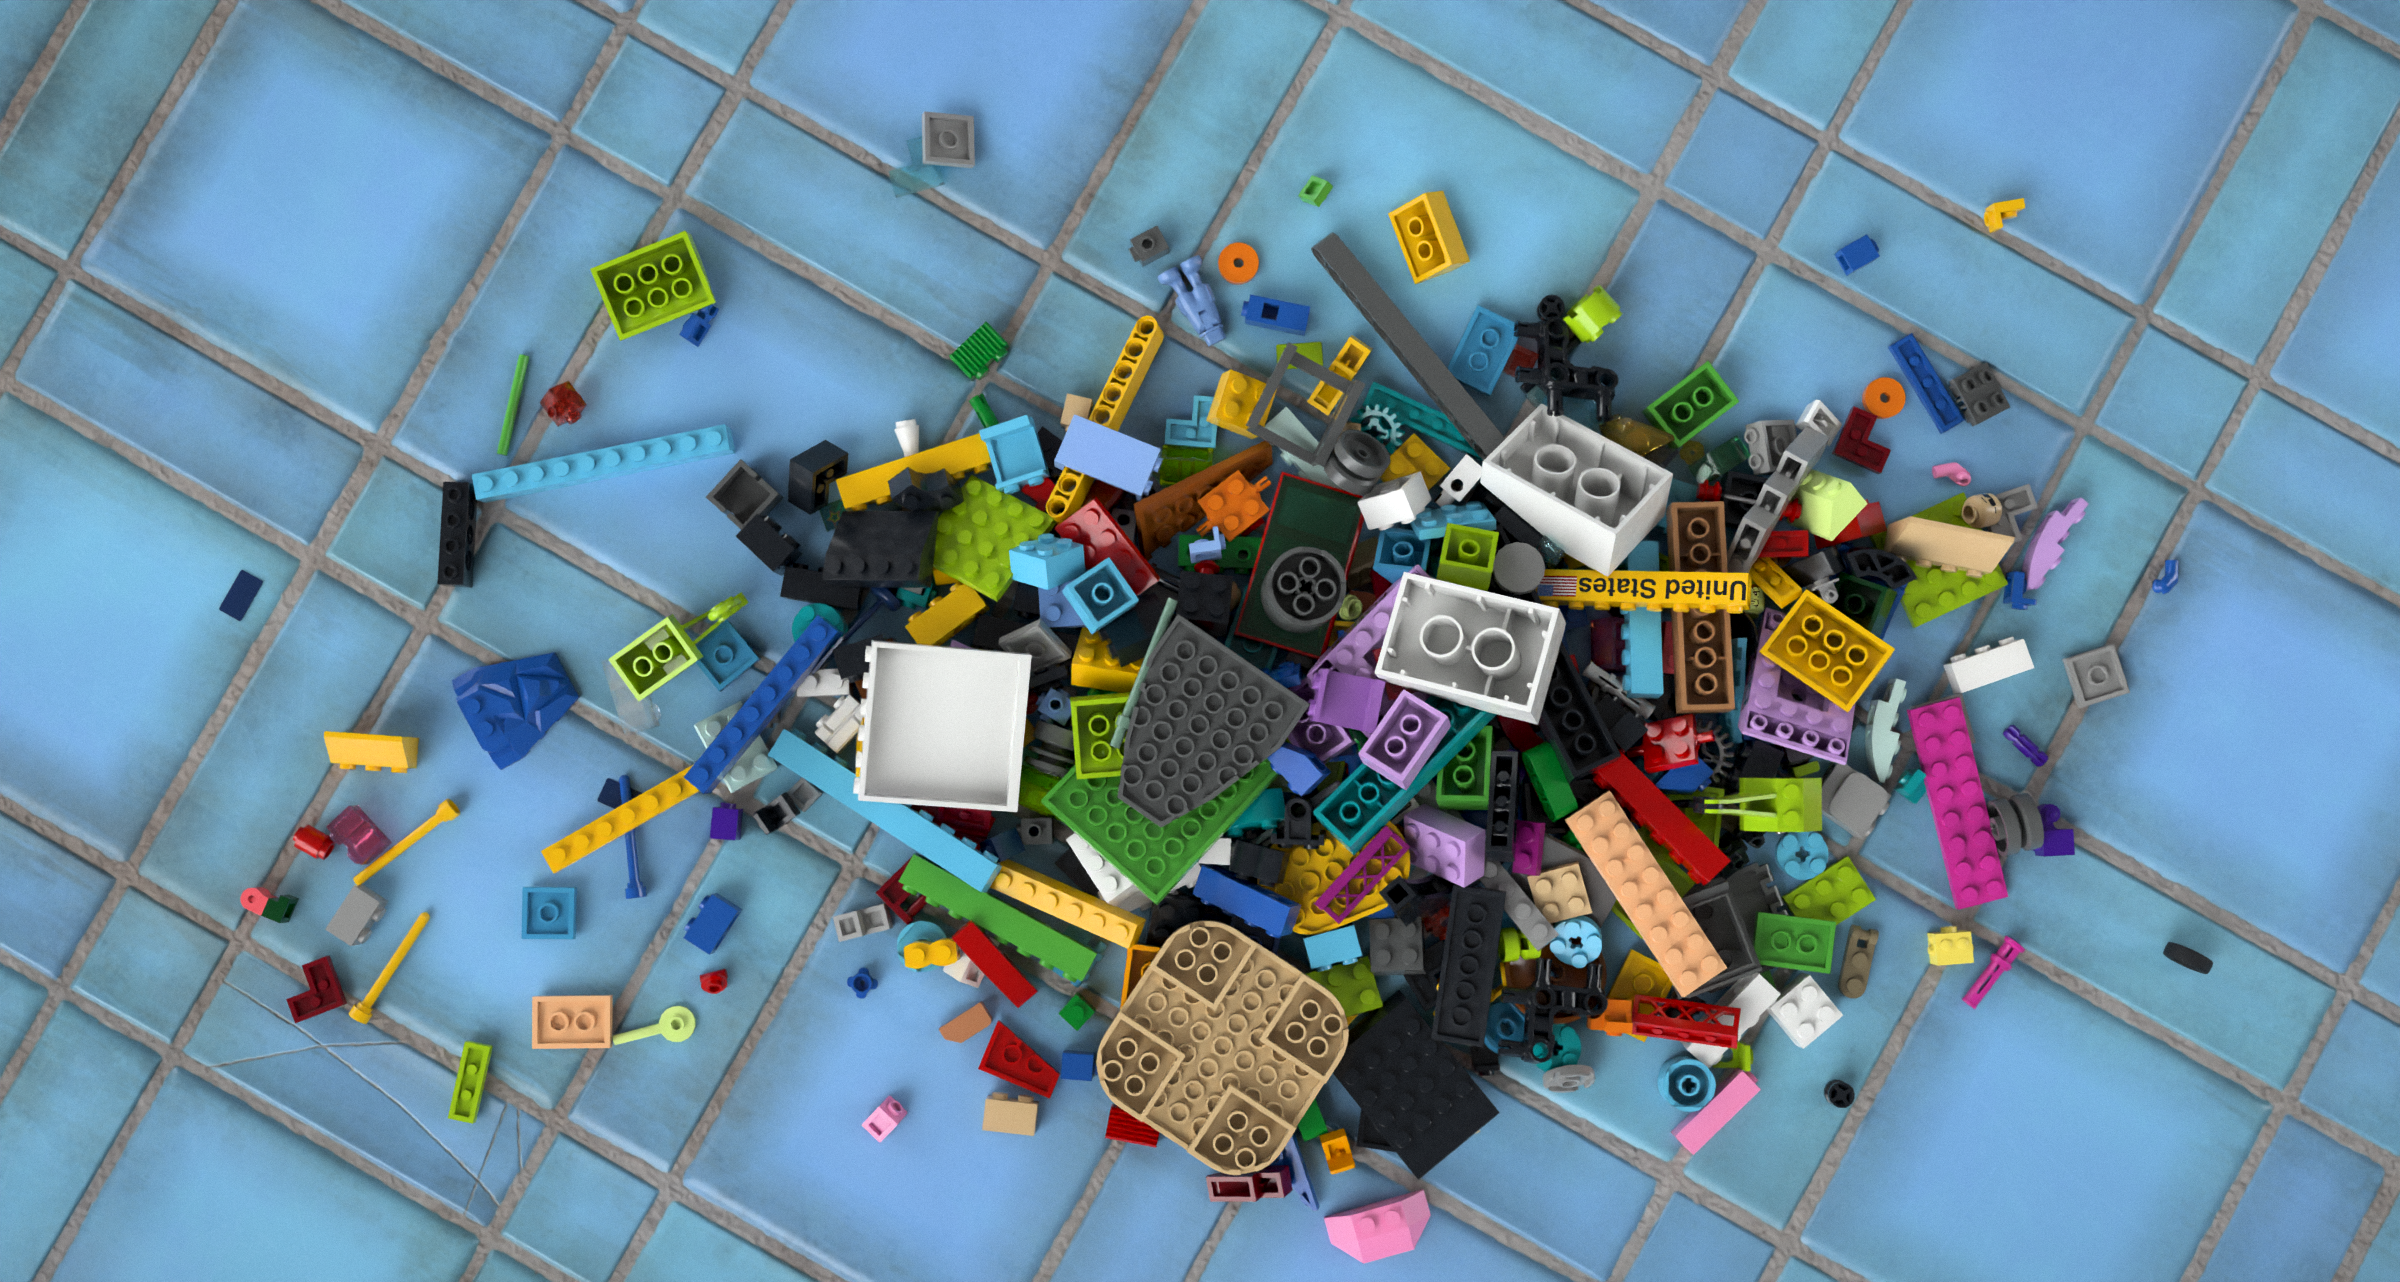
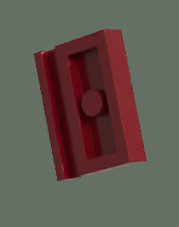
(966, 821)

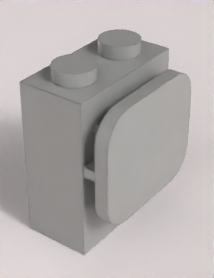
(1852, 799)

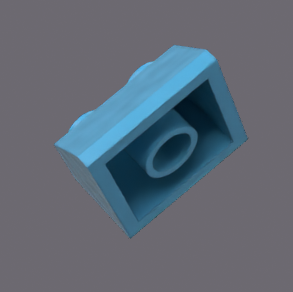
(1399, 552)

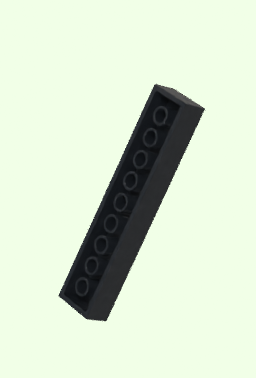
(1568, 713)

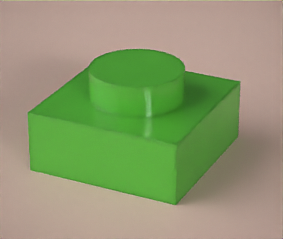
(1315, 191)

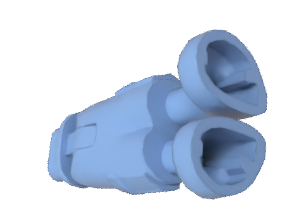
(1199, 303)

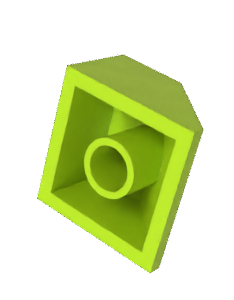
(1467, 556)

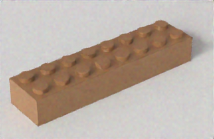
(1700, 639)

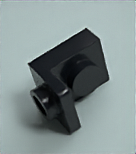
(1484, 1060)

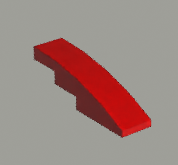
(994, 964)

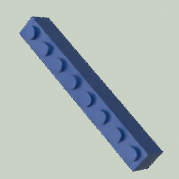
(763, 705)

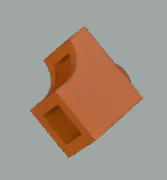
(1614, 1019)

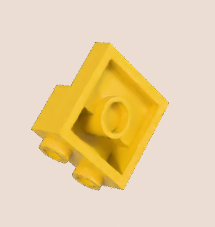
(1415, 457)

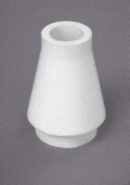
(908, 436)

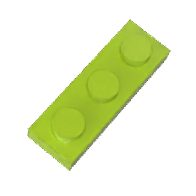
(470, 1081)

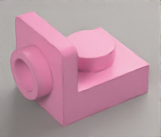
(884, 1118)

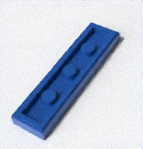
(1926, 383)

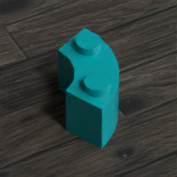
(1263, 813)

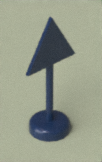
(884, 598)

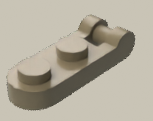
(1857, 961)

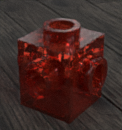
(563, 404)
(1433, 925)

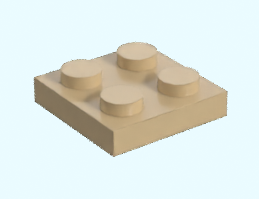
(1560, 892)

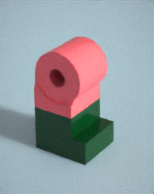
(263, 903)

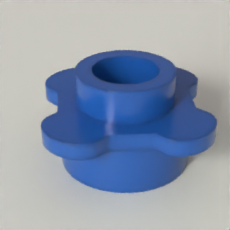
(862, 990)

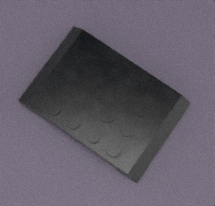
(1411, 1086)

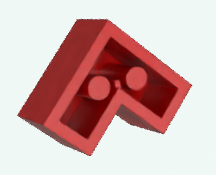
(1866, 523)

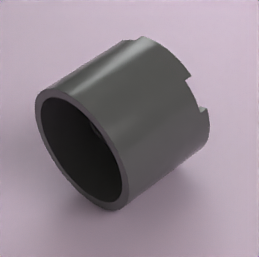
(1295, 609)

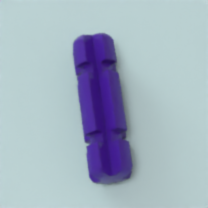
(2025, 745)

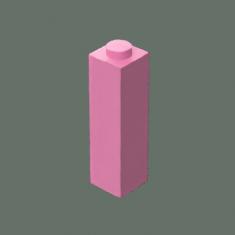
(1728, 1099)

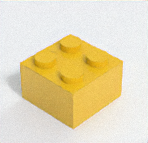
(1235, 402)

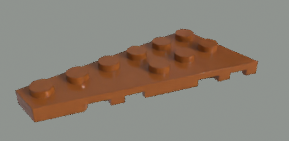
(1176, 506)

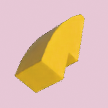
(1346, 365)

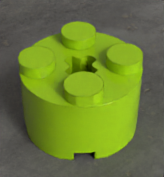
(1591, 314)

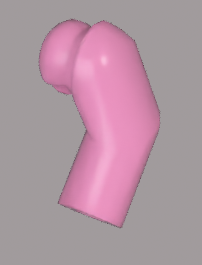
(1953, 471)

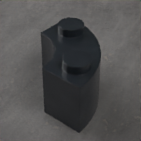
(925, 491)
(1878, 563)

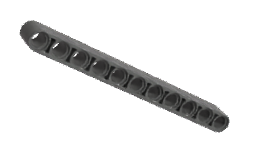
(1408, 345)

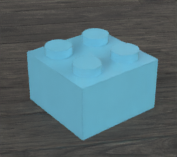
(1047, 561)
(1100, 595)
(1332, 947)

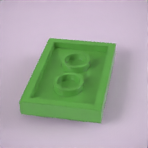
(1794, 942)

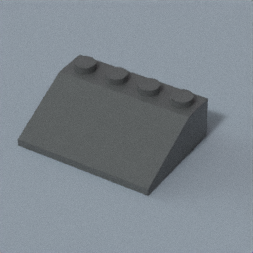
(1560, 853)

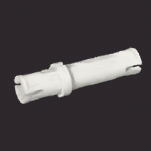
(1593, 672)

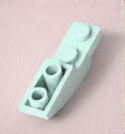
(1879, 740)

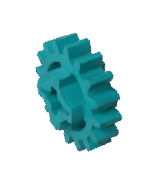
(1378, 419)

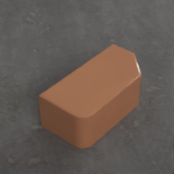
(967, 1024)

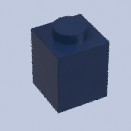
(1003, 845)

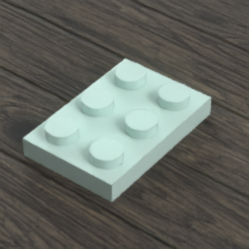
(752, 764)

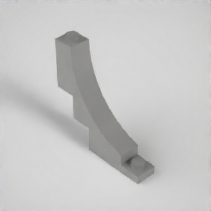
(1773, 499)

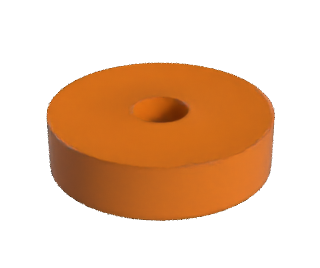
(1235, 252)
(1888, 387)

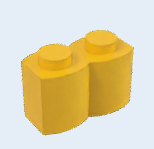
(923, 953)

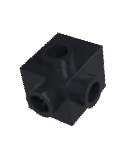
(1735, 851)

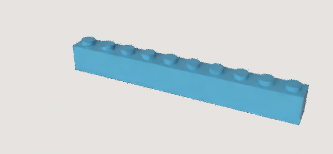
(603, 463)
(899, 820)

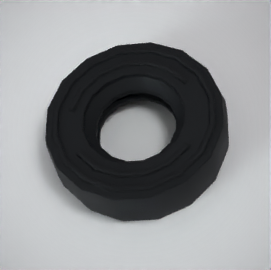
(2188, 958)

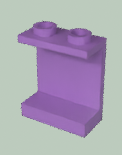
(1346, 700)

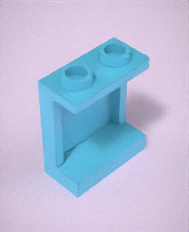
(1015, 454)

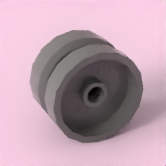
(1357, 462)
(2015, 824)

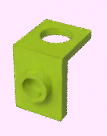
(1741, 1058)

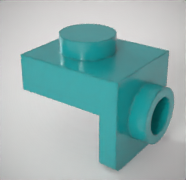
(912, 599)
(1911, 785)

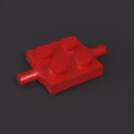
(1671, 744)

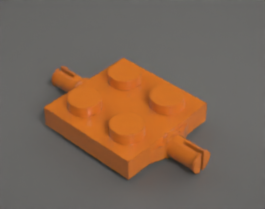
(1233, 506)

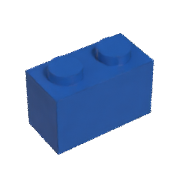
(712, 923)

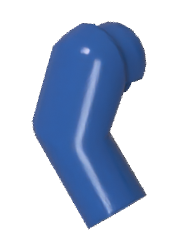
(2170, 578)

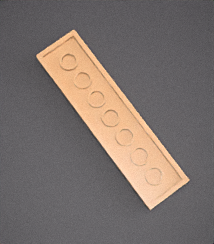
(1645, 893)

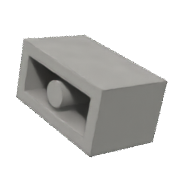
(357, 915)

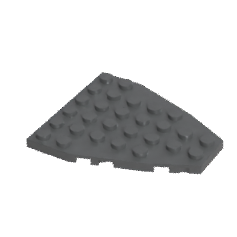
(1199, 724)

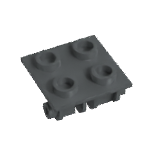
(1979, 393)

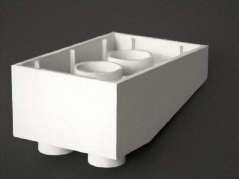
(1578, 488)
(1471, 647)

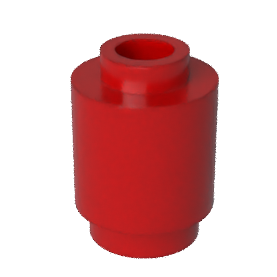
(313, 842)

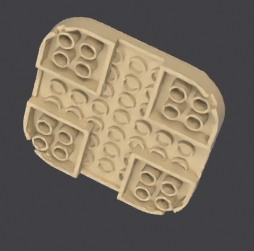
(1222, 1047)

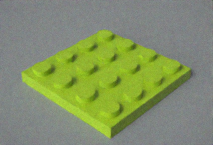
(978, 534)
(1936, 590)

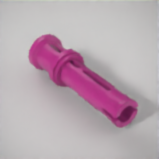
(1998, 959)

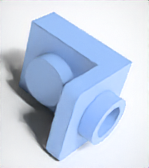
(1208, 550)

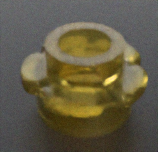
(1689, 446)

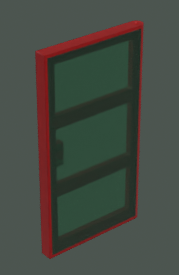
(1299, 516)

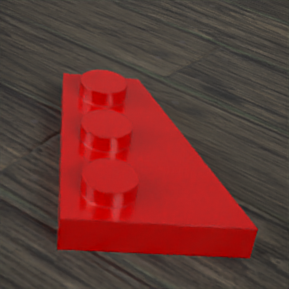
(1017, 1062)

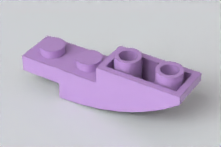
(2043, 549)

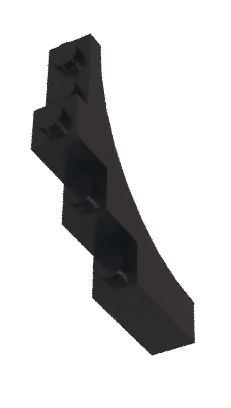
(1413, 897)

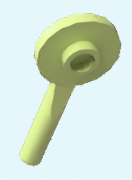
(675, 1025)

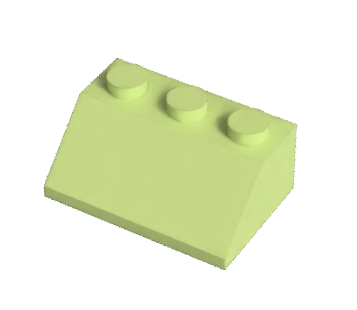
(1826, 504)

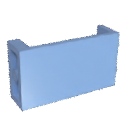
(1109, 456)

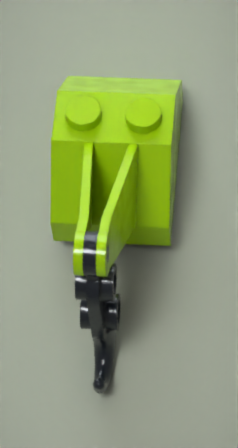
(1768, 804)

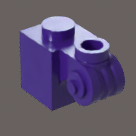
(2056, 841)

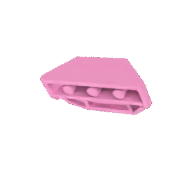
(1380, 1227)

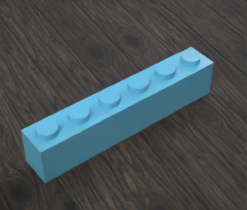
(1642, 634)

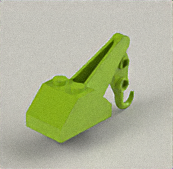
(667, 649)

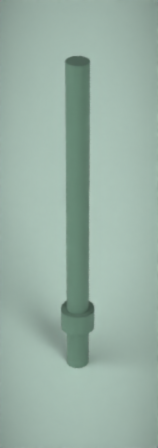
(1124, 720)

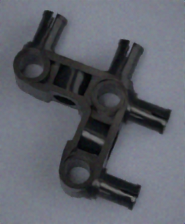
(1570, 379)
(1539, 1018)

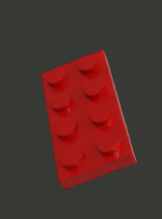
(1103, 539)

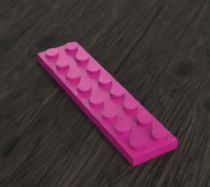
(1957, 803)

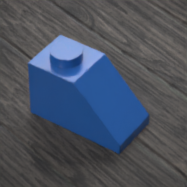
(1686, 779)

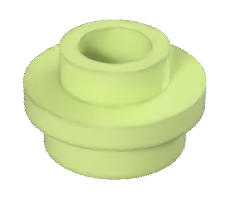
(1350, 608)

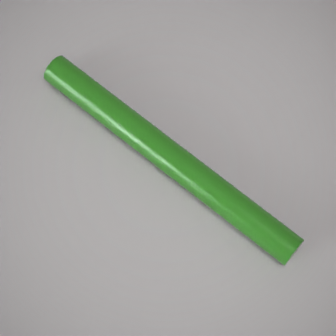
(513, 405)

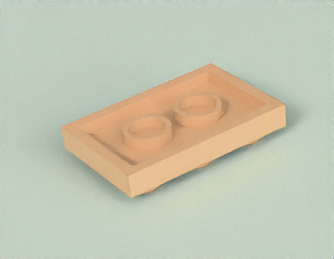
(572, 1021)

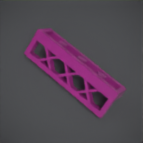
(1352, 870)

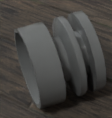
(1055, 749)

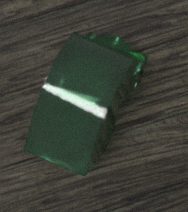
(1719, 460)

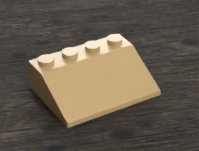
(1946, 546)

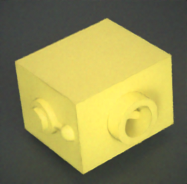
(1950, 946)

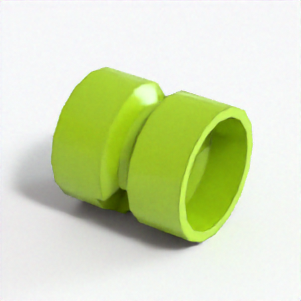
(1511, 948)

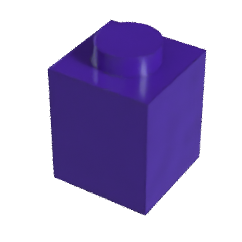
(726, 822)

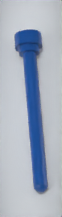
(635, 888)

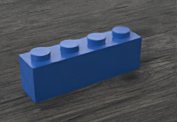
(1246, 900)

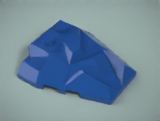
(514, 703)

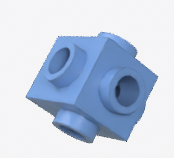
(1054, 697)

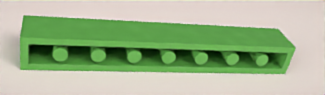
(998, 917)

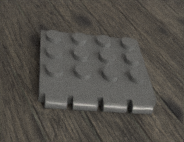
(1750, 896)

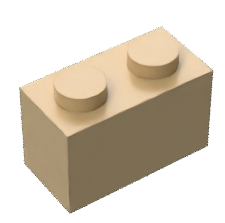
(1010, 1114)

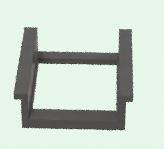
(1335, 426)
(1723, 891)

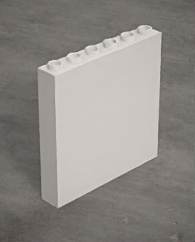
(942, 726)

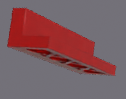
(1689, 1029)

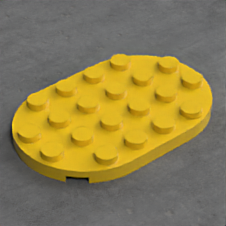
(1314, 870)

